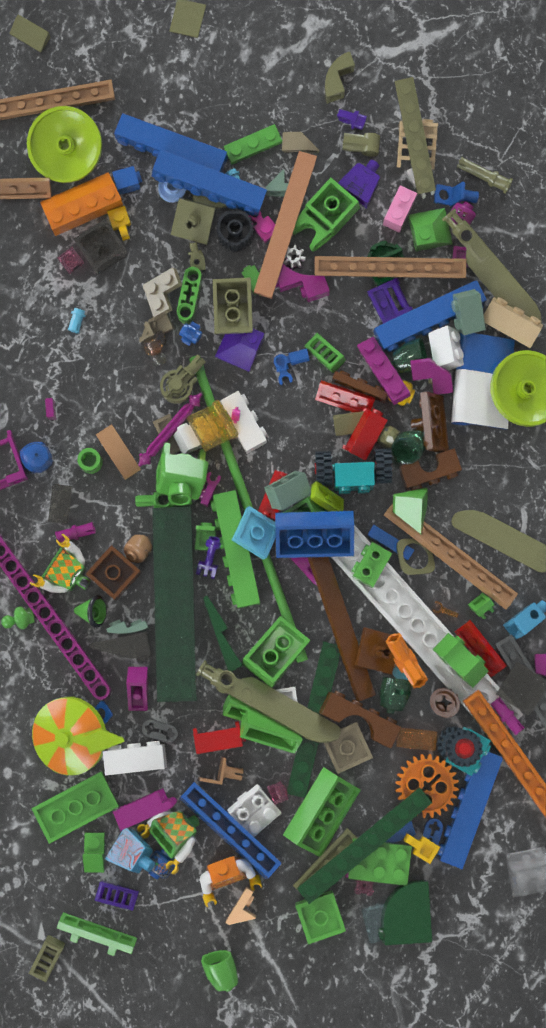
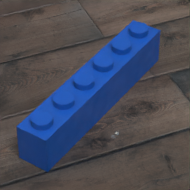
(154, 138)
(208, 183)
(421, 320)
(469, 812)
(230, 830)

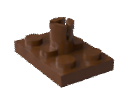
(433, 422)

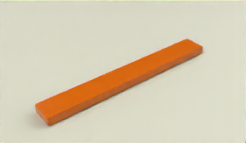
(508, 748)

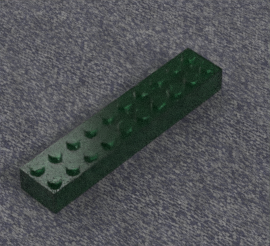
(174, 604)

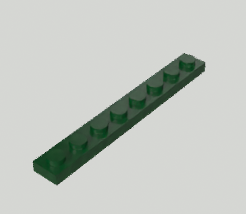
(307, 750)
(364, 845)

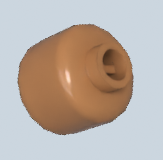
(138, 548)

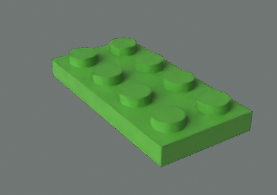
(75, 807)

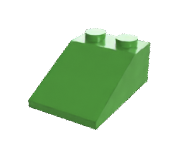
(275, 652)

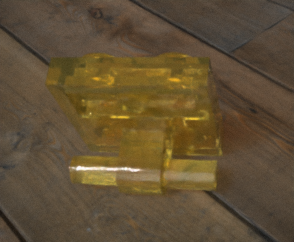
(212, 426)

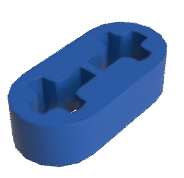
(437, 833)

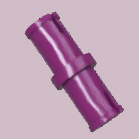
(76, 532)
(507, 716)

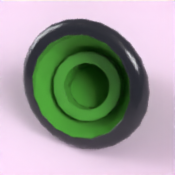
(93, 611)

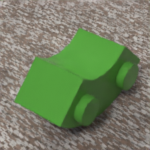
(454, 654)

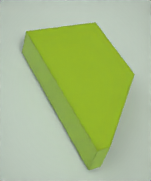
(100, 740)

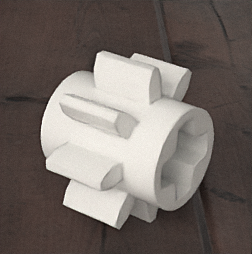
(293, 263)

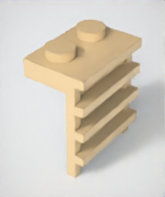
(430, 131)

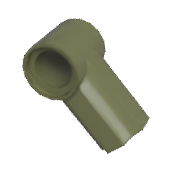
(366, 143)

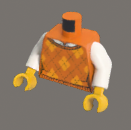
(225, 873)

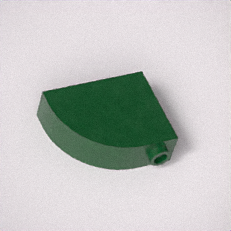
(407, 915)

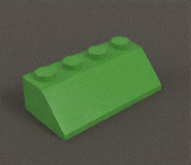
(321, 812)

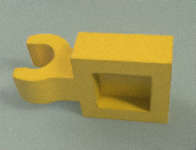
(120, 220)
(423, 848)

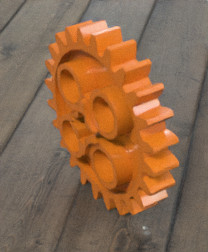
(415, 771)

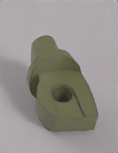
(196, 254)

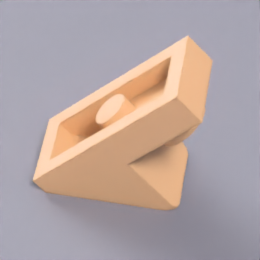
(239, 913)

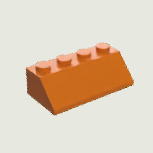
(81, 204)

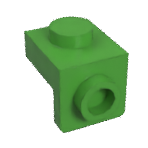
(203, 533)

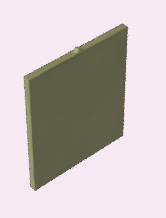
(187, 18)

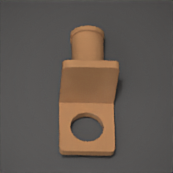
(224, 772)

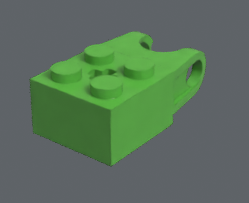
(321, 218)

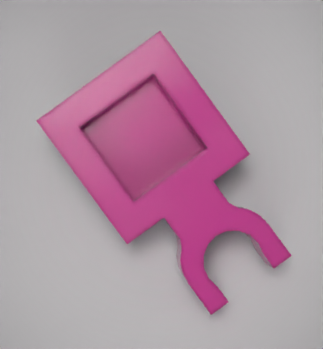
(263, 227)

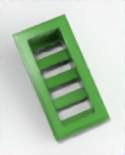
(336, 364)

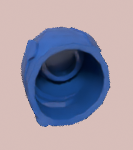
(36, 457)

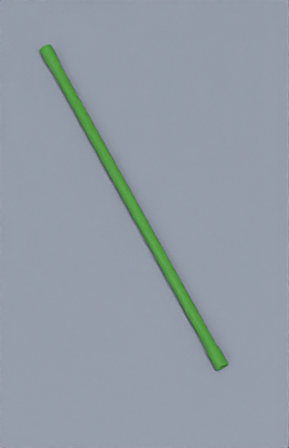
(246, 502)

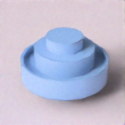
(170, 193)

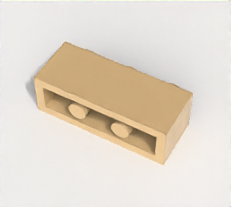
(512, 321)

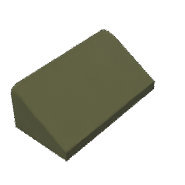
(29, 33)

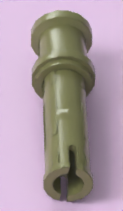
(493, 178)

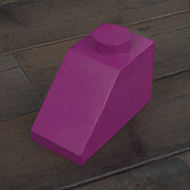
(137, 688)

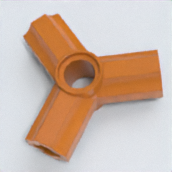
(406, 660)

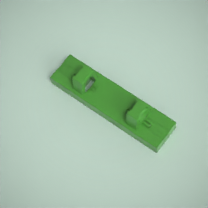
(97, 933)

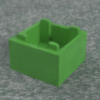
(320, 918)

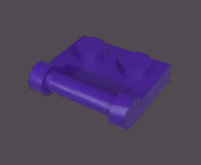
(384, 303)

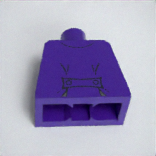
(361, 182)

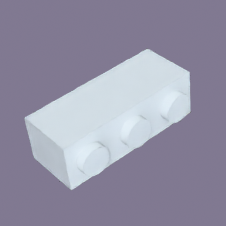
(250, 434)

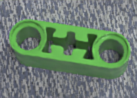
(196, 286)

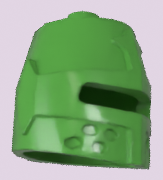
(223, 974)

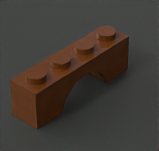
(381, 730)

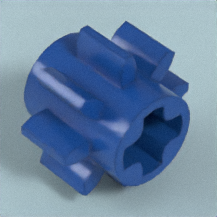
(190, 333)

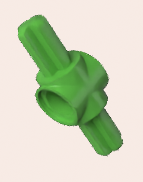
(152, 500)

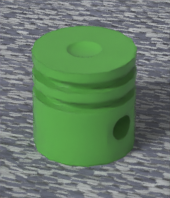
(90, 460)

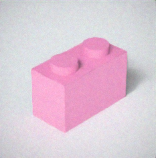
(399, 209)

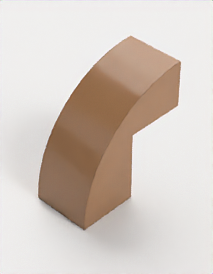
(118, 452)

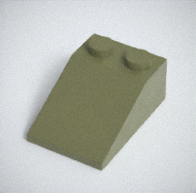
(232, 306)

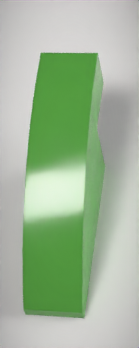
(260, 727)

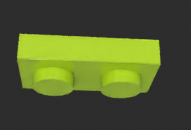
(326, 498)

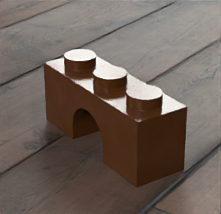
(447, 466)

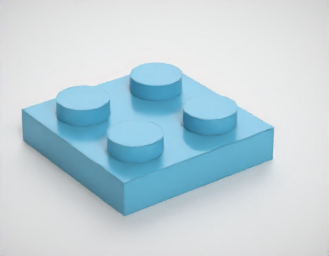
(255, 533)

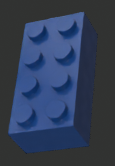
(314, 534)

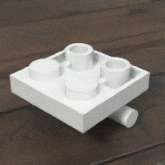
(254, 810)

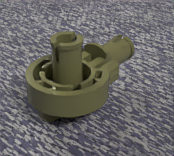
(177, 382)

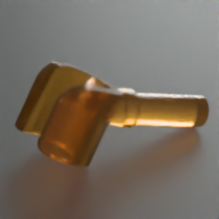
(444, 610)

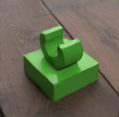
(481, 605)

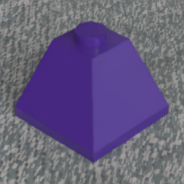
(240, 349)

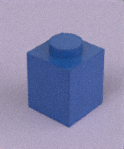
(127, 180)

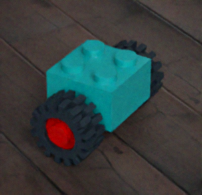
(354, 475)
(462, 748)

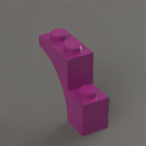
(312, 286)

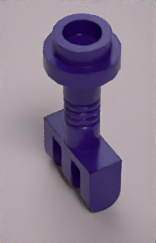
(212, 543)

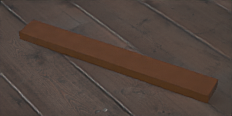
(341, 626)

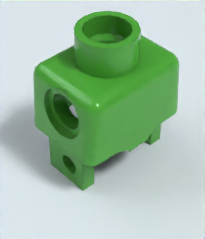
(181, 476)

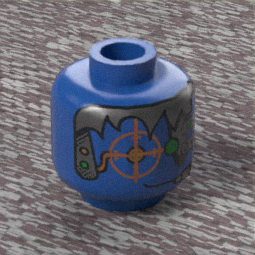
(161, 859)

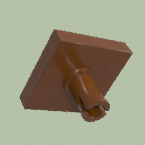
(374, 652)

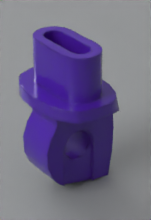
(355, 119)

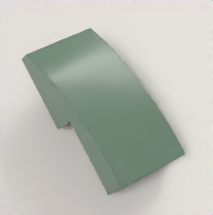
(119, 627)

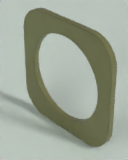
(429, 568)

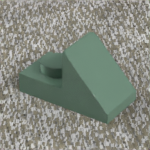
(277, 186)

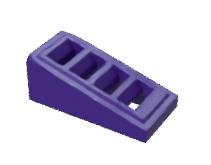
(118, 888)

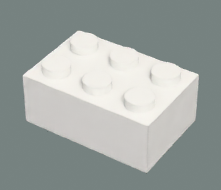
(135, 758)

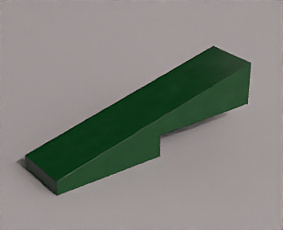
(231, 660)

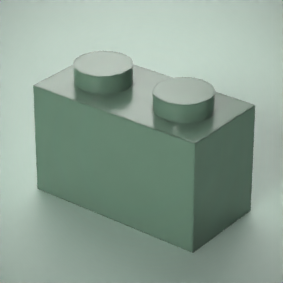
(468, 312)
(288, 490)

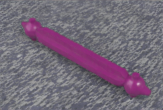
(169, 430)

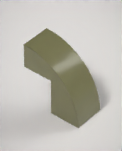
(333, 86)

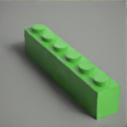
(236, 557)

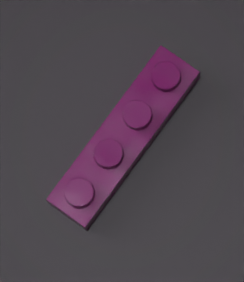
(383, 370)

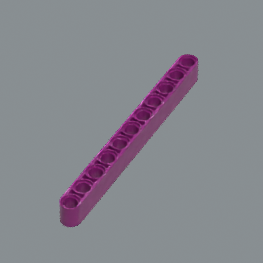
(48, 623)

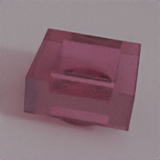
(70, 260)
(278, 792)

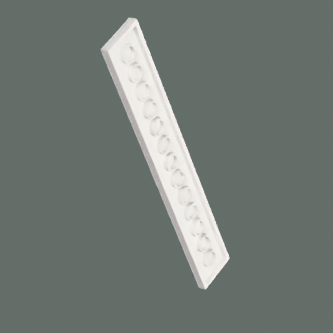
(415, 624)

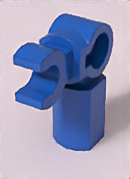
(281, 362)

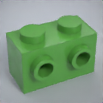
(371, 565)

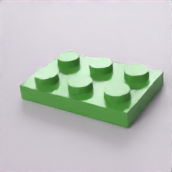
(384, 865)

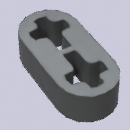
(158, 735)

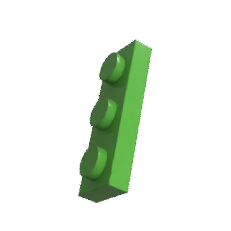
(253, 144)

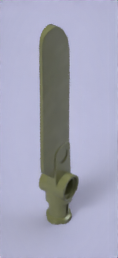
(491, 270)
(502, 538)
(273, 704)

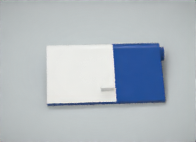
(472, 380)

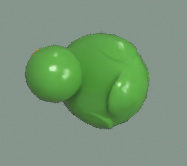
(21, 617)

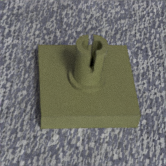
(193, 220)

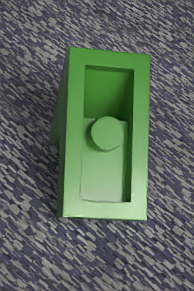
(94, 852)

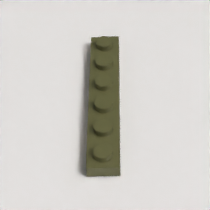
(415, 135)

